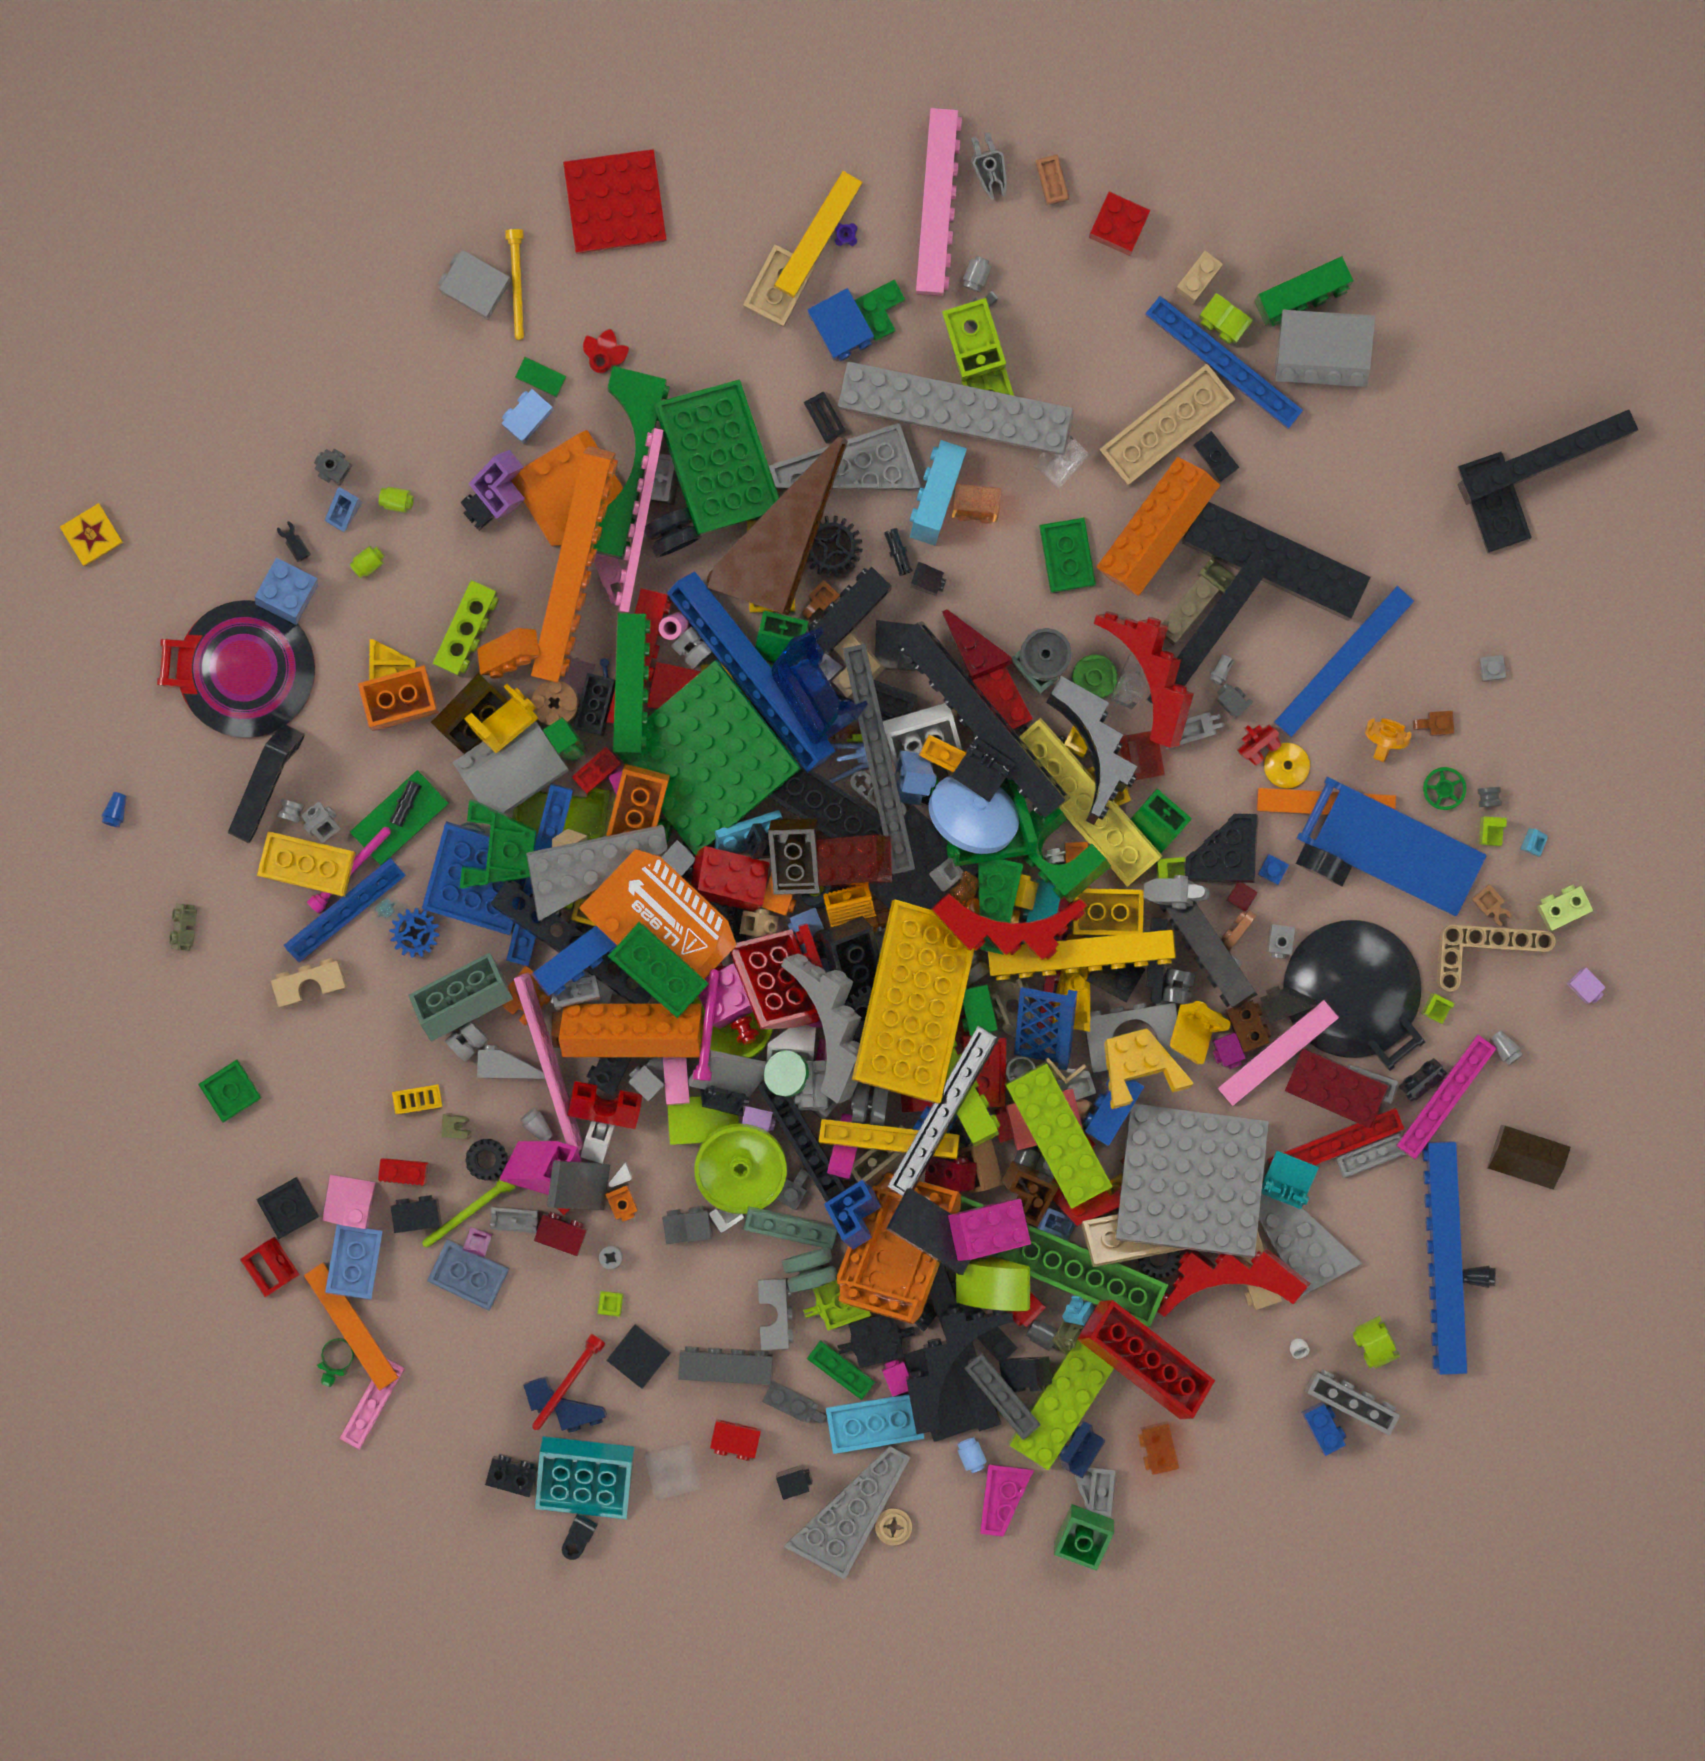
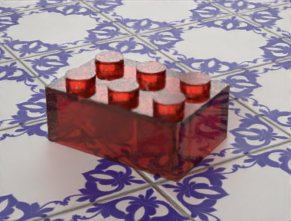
(854, 861)

